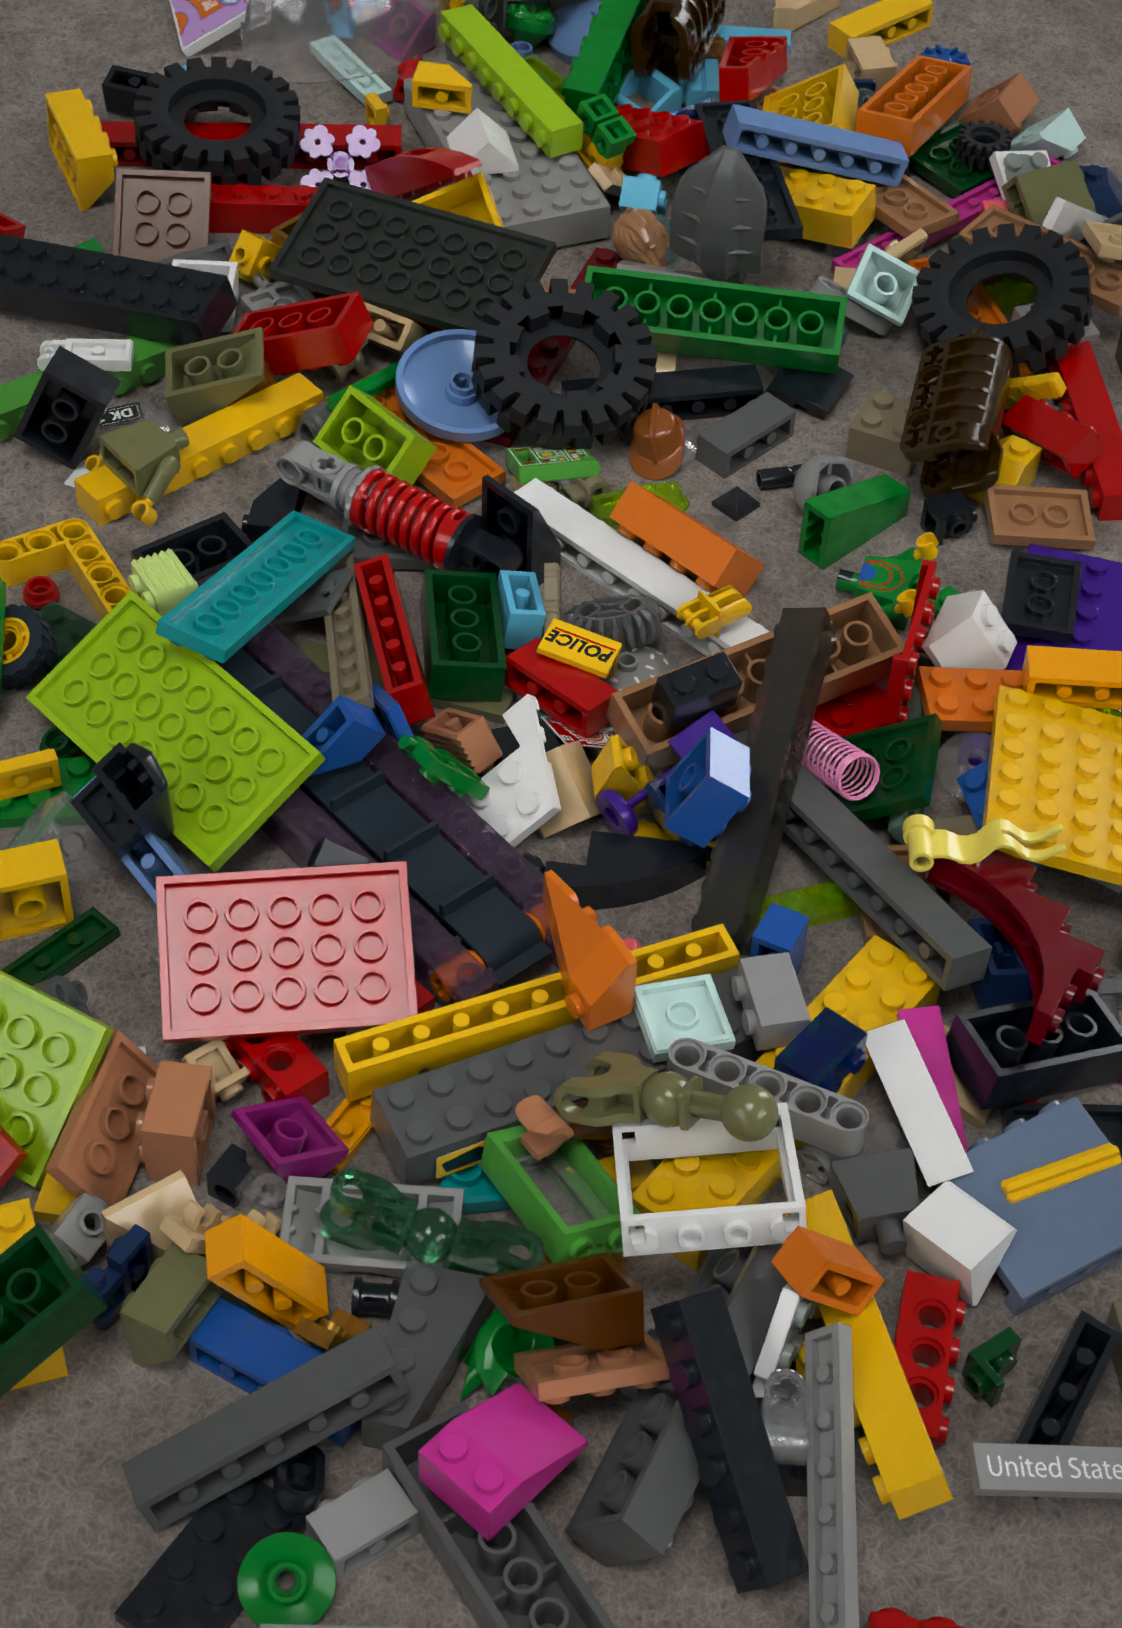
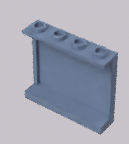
(1061, 1231)

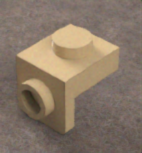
(225, 1071)

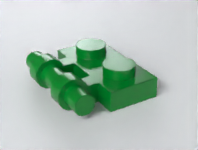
(443, 766)

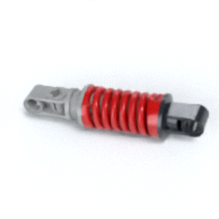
(399, 512)

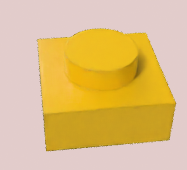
(375, 110)

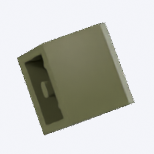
(167, 1306)

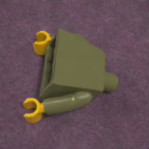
(143, 460)

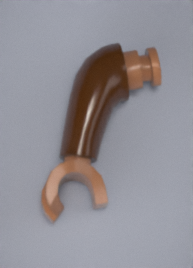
(549, 1130)

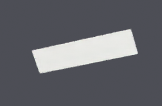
(917, 1103)

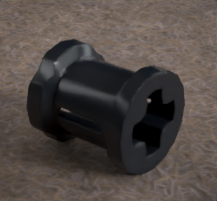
(362, 1289)

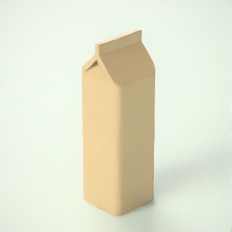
(797, 13)

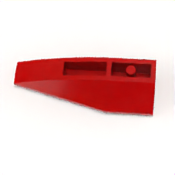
(420, 171)

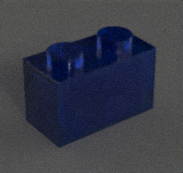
(825, 1051)

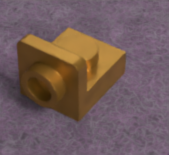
(330, 1332)

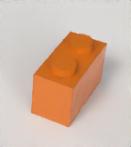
(827, 1271)

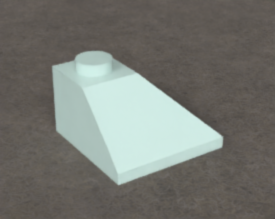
(1055, 134)
(883, 285)

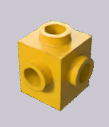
(253, 255)

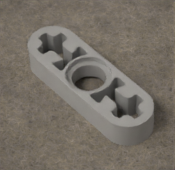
(853, 310)

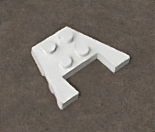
(523, 784)

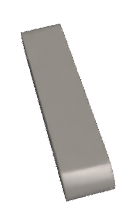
(815, 1113)

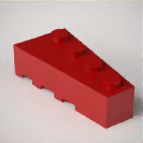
(751, 66)

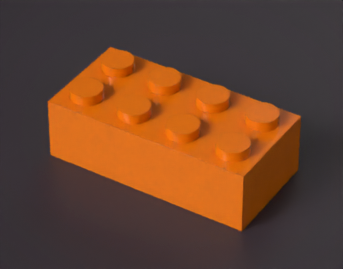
(684, 541)

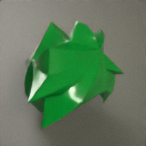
(492, 1352)

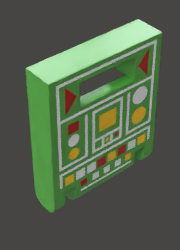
(549, 464)

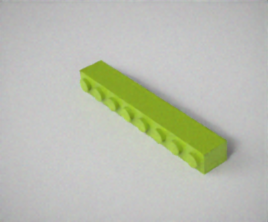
(511, 81)

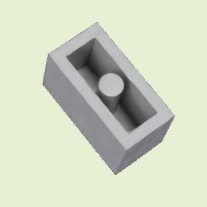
(770, 1000)
(363, 1523)

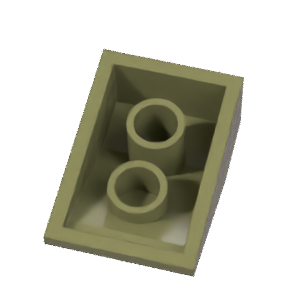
(212, 373)

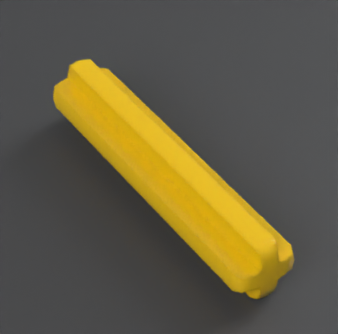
(1060, 1172)

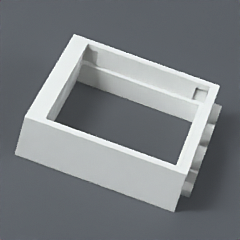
(710, 1226)

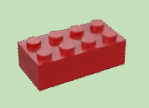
(662, 141)
(311, 332)

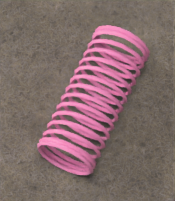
(835, 784)

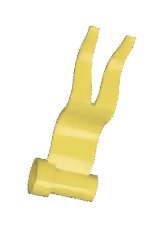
(927, 843)

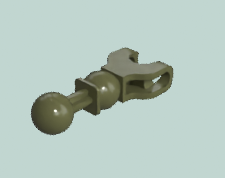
(667, 1098)

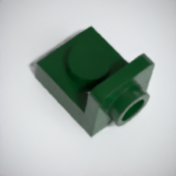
(989, 1363)

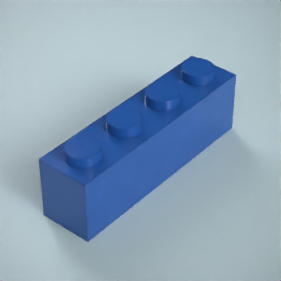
(250, 1351)

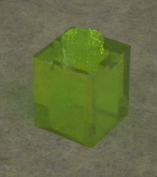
(1010, 293)

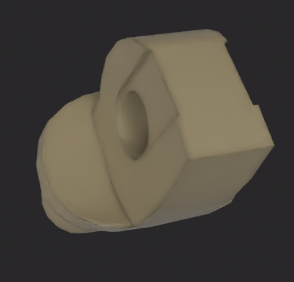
(582, 491)

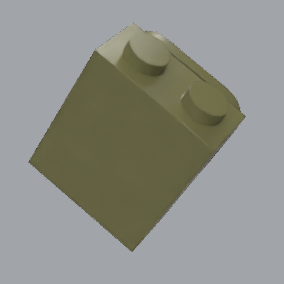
(1034, 192)

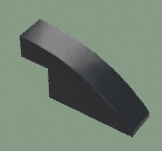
(630, 869)

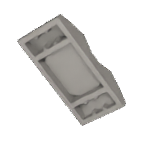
(301, 1229)

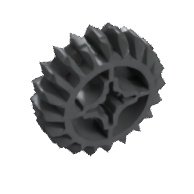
(621, 618)

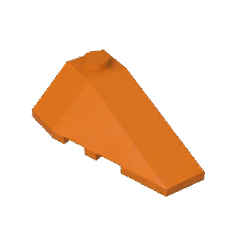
(592, 959)

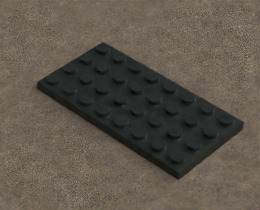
(407, 256)

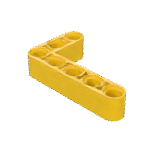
(60, 547)

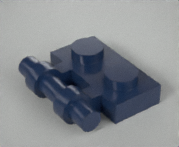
(127, 1268)

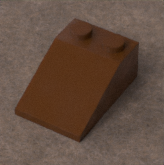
(573, 1300)

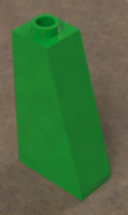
(849, 518)

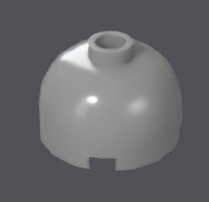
(822, 475)

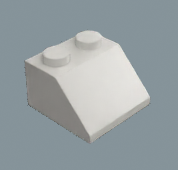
(969, 634)

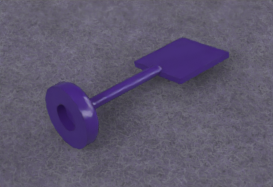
(619, 811)

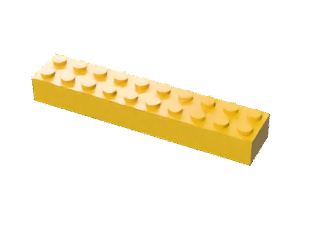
(863, 992)

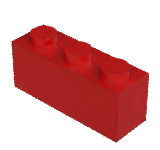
(1064, 441)
(562, 691)

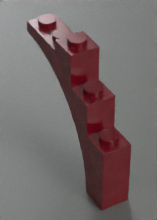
(1057, 964)

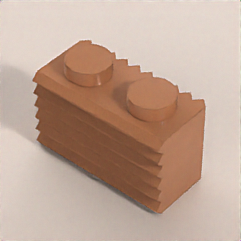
(465, 737)

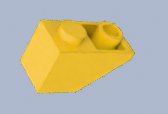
(620, 770)

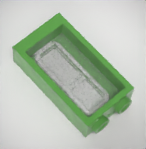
(559, 1198)

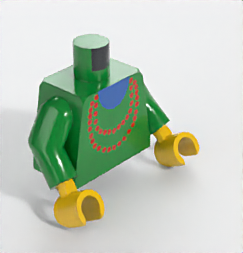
(890, 579)

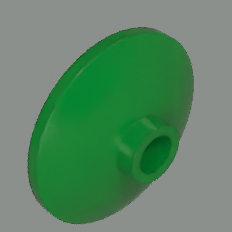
(308, 1596)

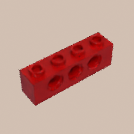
(299, 1067)
(936, 1303)

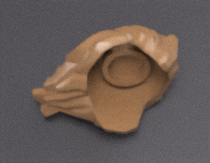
(641, 237)

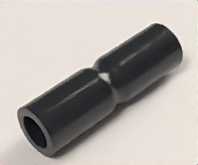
(776, 477)

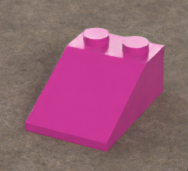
(498, 1458)

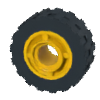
(26, 647)

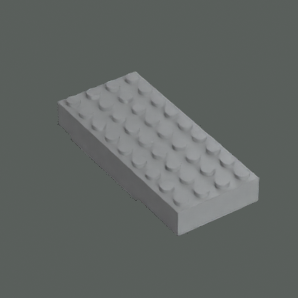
(542, 199)

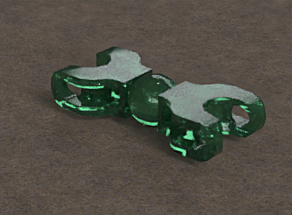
(390, 1221)

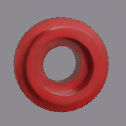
(40, 591)

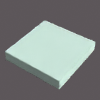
(681, 1010)

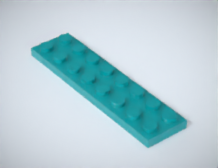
(255, 587)

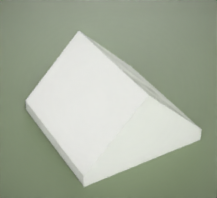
(485, 141)
(957, 1239)

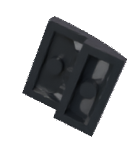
(810, 389)

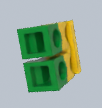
(603, 133)

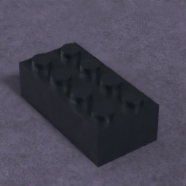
(1007, 1069)

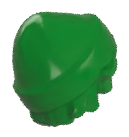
(530, 22)

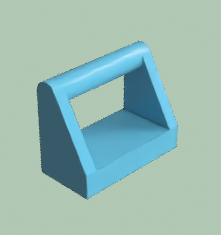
(657, 88)

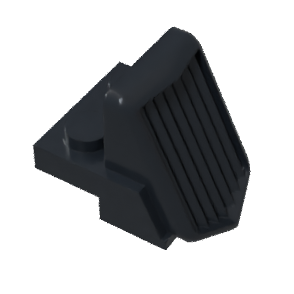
(126, 799)

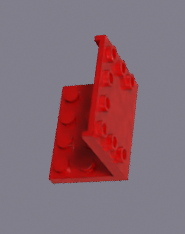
(886, 699)

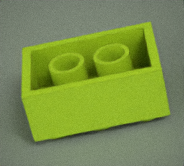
(372, 435)

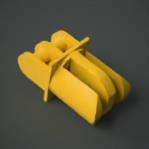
(713, 611)

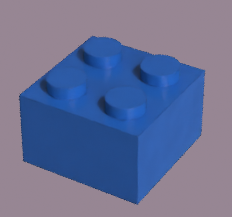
(708, 788)

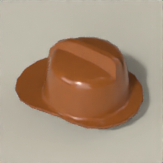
(657, 443)

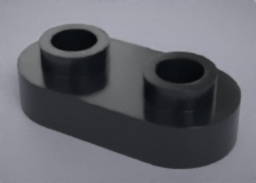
(300, 1481)

